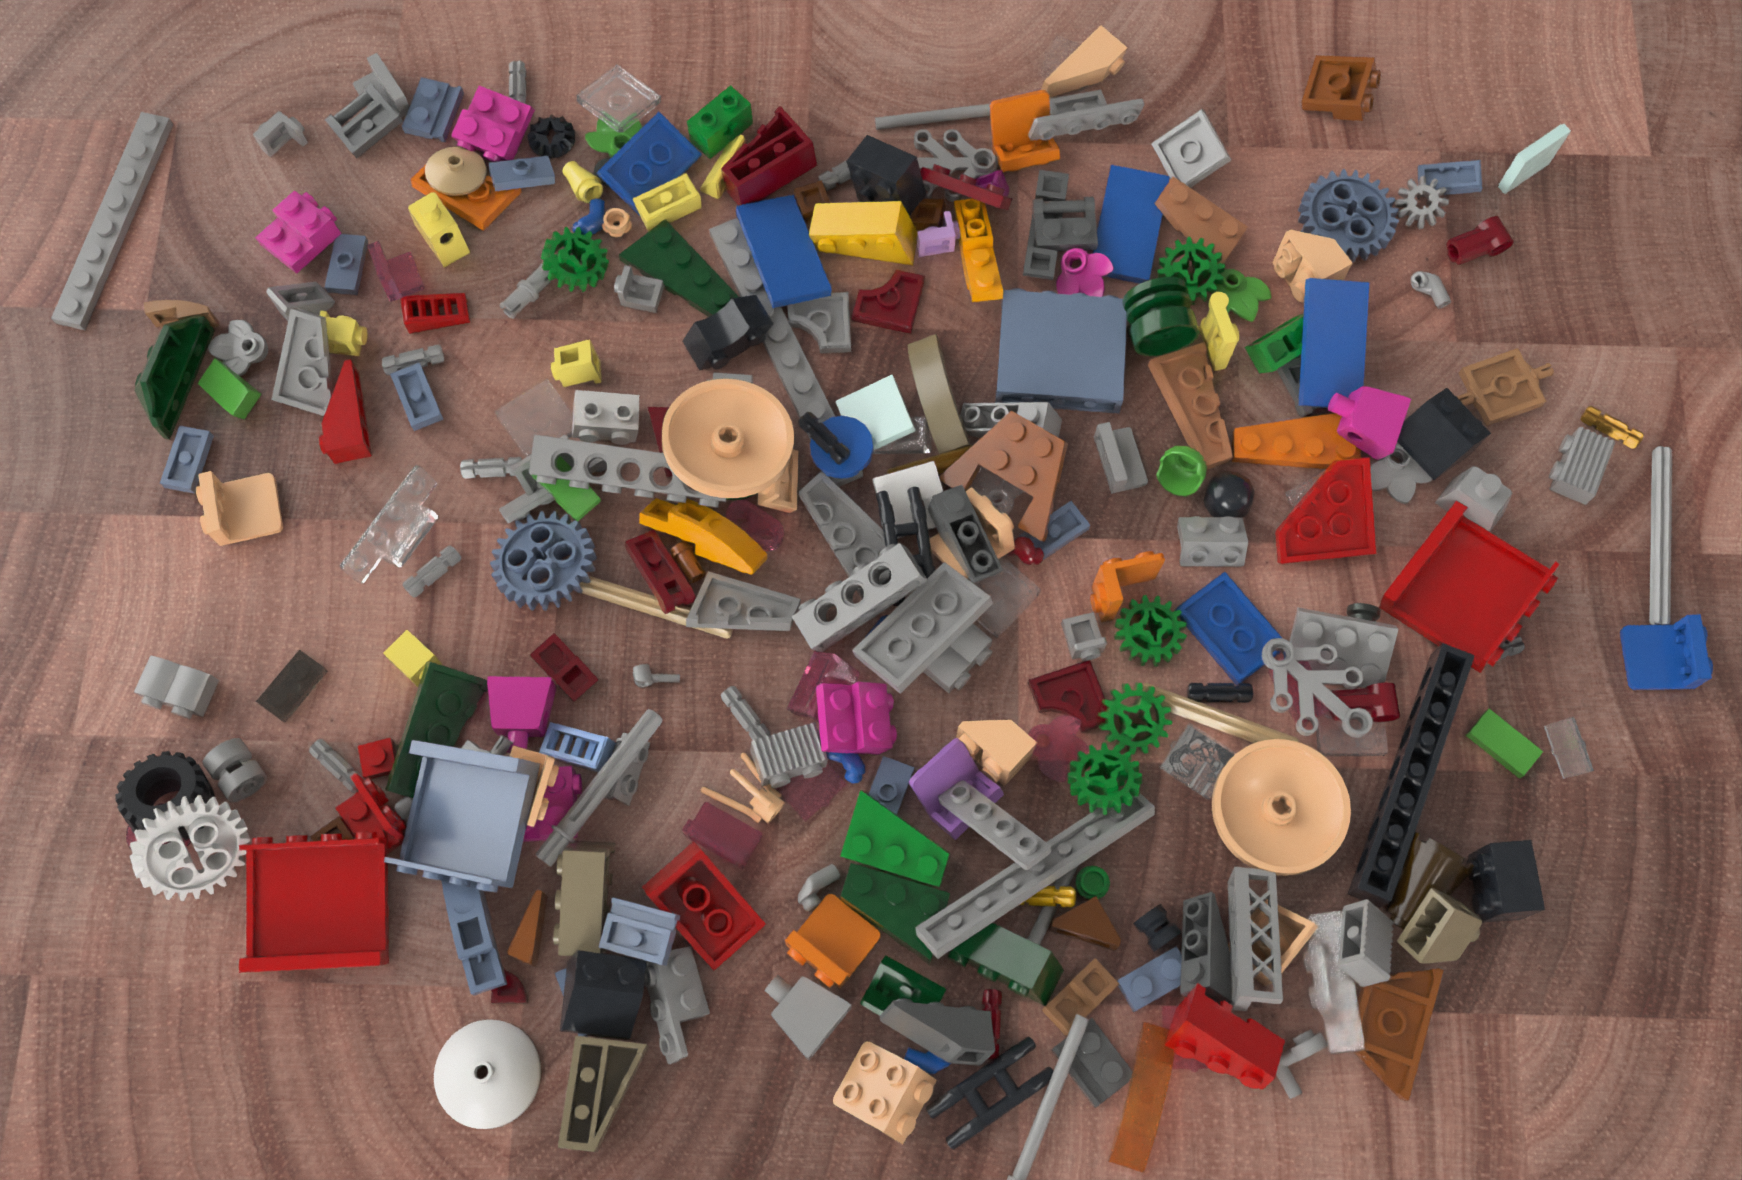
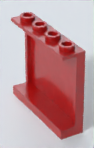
(1467, 589)
(316, 903)

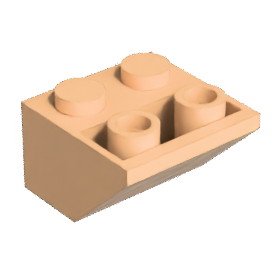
(1307, 257)
(997, 746)

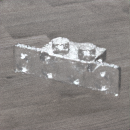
(395, 529)
(1333, 990)

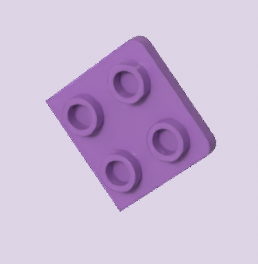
(942, 773)

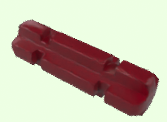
(992, 1000)

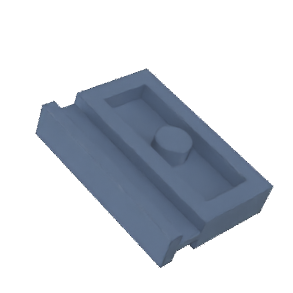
(432, 109)
(639, 931)

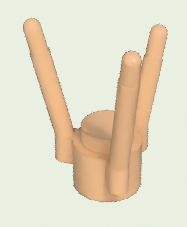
(765, 803)

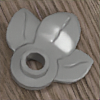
(235, 346)
(1398, 477)

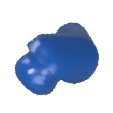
(594, 220)
(852, 763)
(926, 1061)

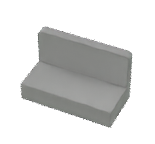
(385, 84)
(1120, 458)

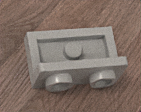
(1212, 541)

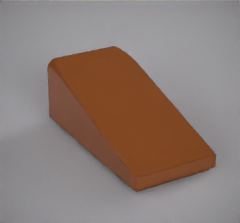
(528, 936)

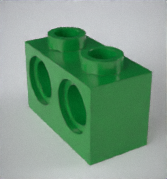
(1277, 346)

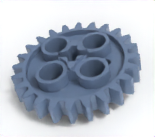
(1349, 213)
(543, 560)

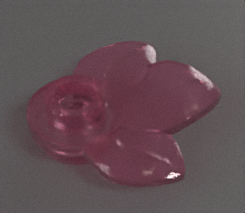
(1062, 746)

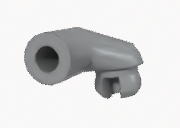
(1431, 285)
(813, 884)

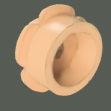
(614, 216)

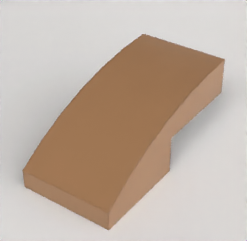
(169, 311)
(1080, 996)

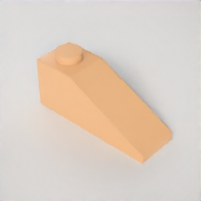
(1087, 64)

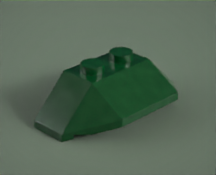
(172, 370)

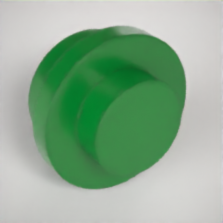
(1092, 882)

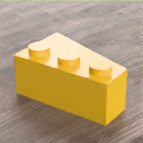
(865, 230)

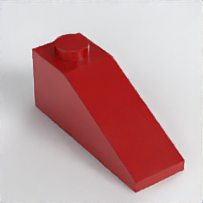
(345, 421)

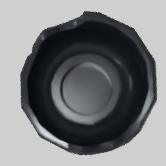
(1229, 495)

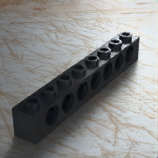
(1411, 776)

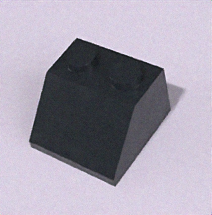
(1441, 434)
(602, 994)

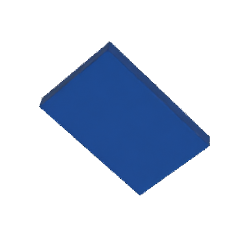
(649, 160)
(1228, 627)

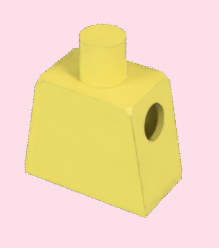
(434, 221)

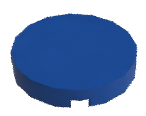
(855, 437)

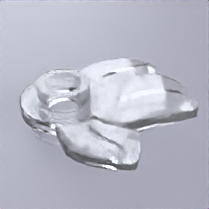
(996, 488)

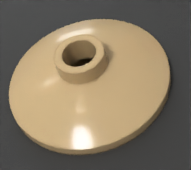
(455, 171)

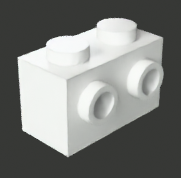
(605, 417)

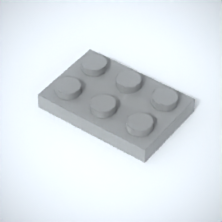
(1357, 641)

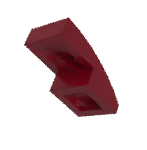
(564, 667)

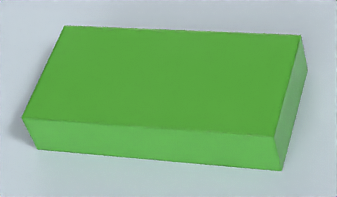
(1504, 743)

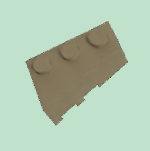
(582, 896)
(595, 1089)

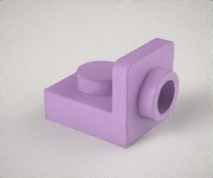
(938, 240)

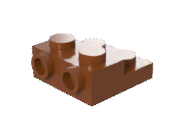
(1342, 86)

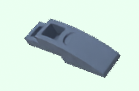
(473, 936)

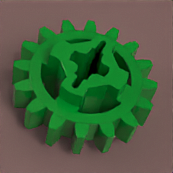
(574, 259)
(1203, 268)
(1164, 627)
(1142, 705)
(1101, 782)

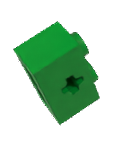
(720, 122)

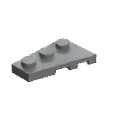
(304, 364)
(740, 605)

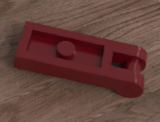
(659, 571)

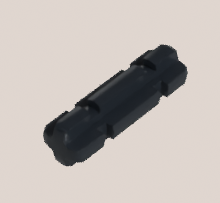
(824, 437)
(1220, 692)

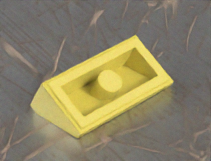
(714, 183)
(668, 202)

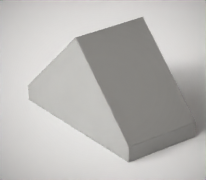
(303, 296)

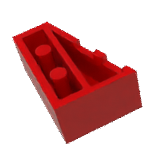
(1224, 1041)

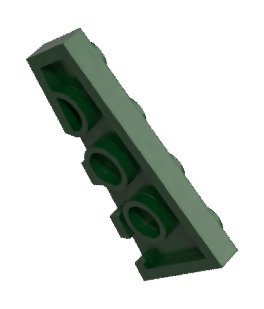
(670, 258)
(436, 717)

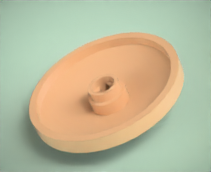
(727, 438)
(1281, 807)

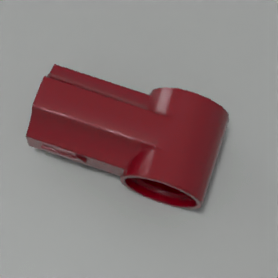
(1487, 238)
(1377, 699)

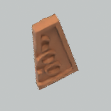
(1190, 394)

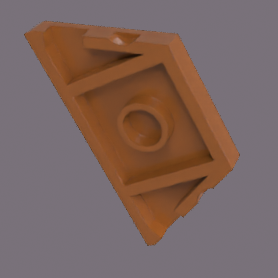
(1396, 1025)

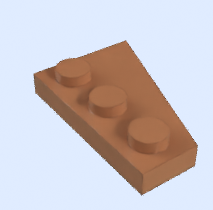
(1199, 218)

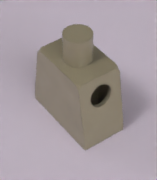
(1440, 929)

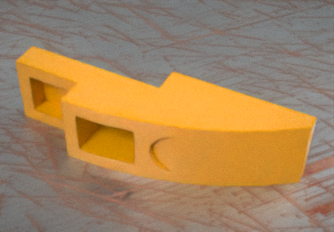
(977, 251)
(712, 533)

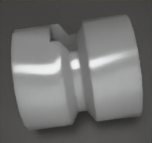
(235, 770)

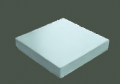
(1533, 158)
(880, 409)

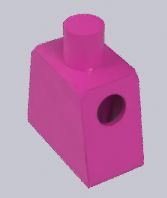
(1370, 419)
(520, 707)

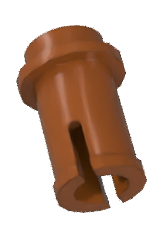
(687, 561)

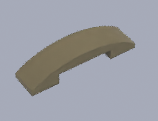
(936, 395)

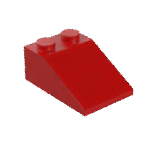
(711, 909)

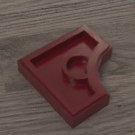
(891, 305)
(1072, 693)

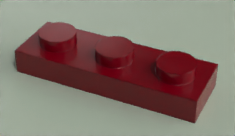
(966, 186)

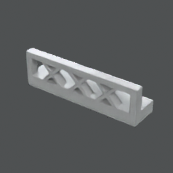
(1241, 942)

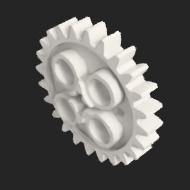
(158, 863)

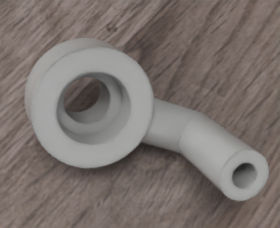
(1306, 1045)

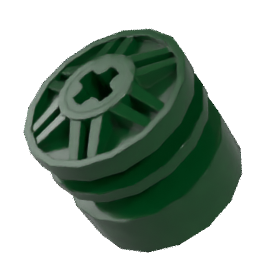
(1160, 316)

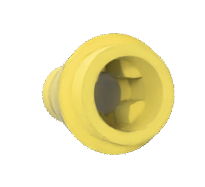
(584, 184)

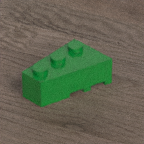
(892, 844)

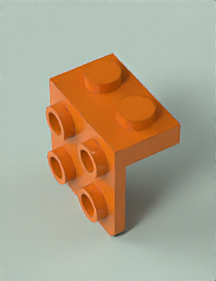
(1010, 127)
(1118, 573)
(832, 941)

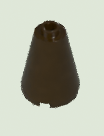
(1425, 867)

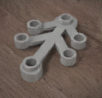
(947, 160)
(1312, 683)

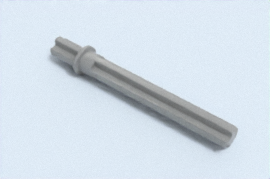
(599, 787)

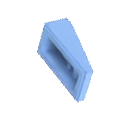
(597, 753)

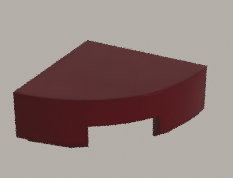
(511, 993)

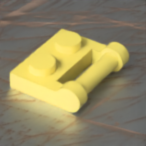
(1219, 332)

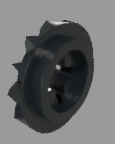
(561, 142)

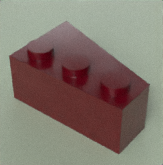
(769, 161)

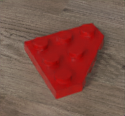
(1332, 517)

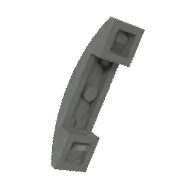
(1040, 261)

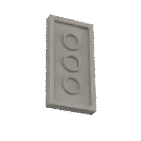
(922, 627)

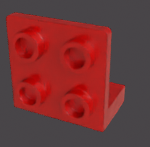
(368, 813)

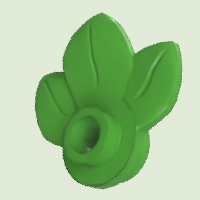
(609, 140)
(1244, 295)

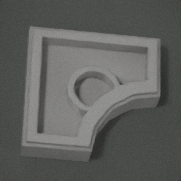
(825, 320)

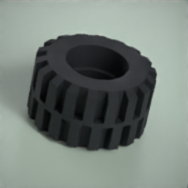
(153, 780)

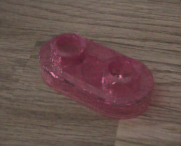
(757, 524)

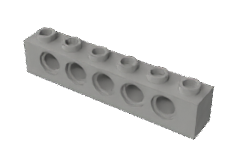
(548, 449)

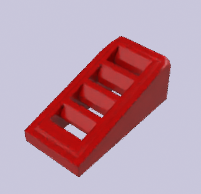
(433, 301)

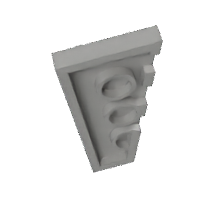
(844, 525)

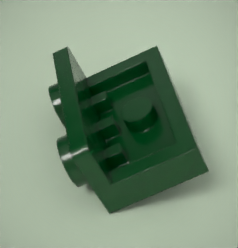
(897, 982)

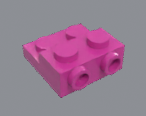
(493, 125)
(299, 231)
(855, 718)
(561, 799)

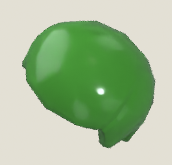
(1181, 470)

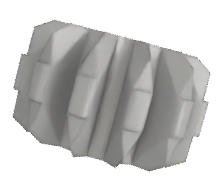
(1433, 201)

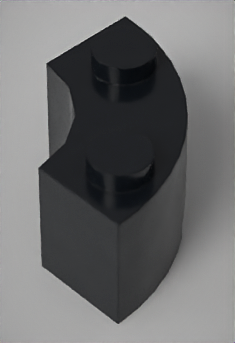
(728, 332)

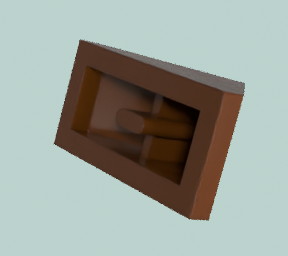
(1089, 924)

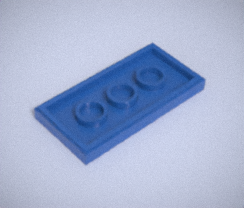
(1130, 222)
(783, 251)
(1333, 340)

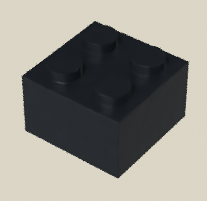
(886, 174)
(1505, 881)

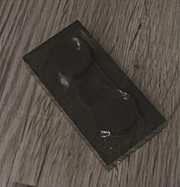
(292, 686)

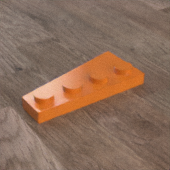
(1293, 443)

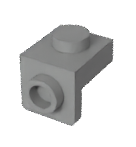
(277, 132)
(638, 291)
(1083, 637)

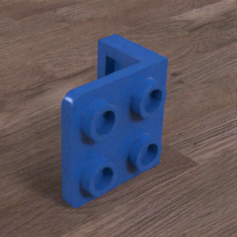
(1666, 655)

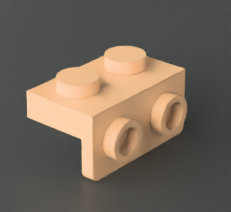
(783, 493)

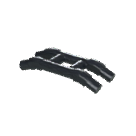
(918, 528)
(969, 1086)

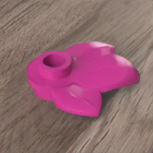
(1087, 277)

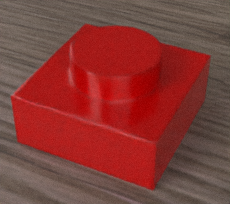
(377, 758)

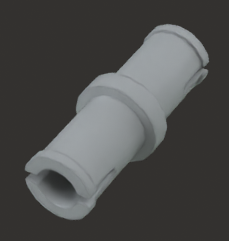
(526, 291)

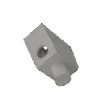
(1480, 493)
(806, 1012)

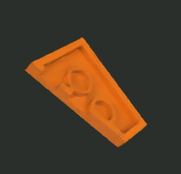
(477, 207)

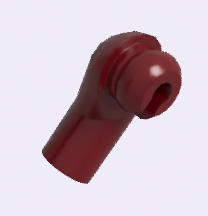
(1027, 551)

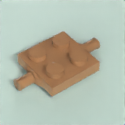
(1503, 386)

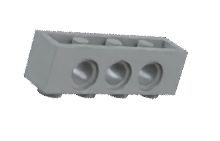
(905, 578)

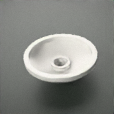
(510, 1081)

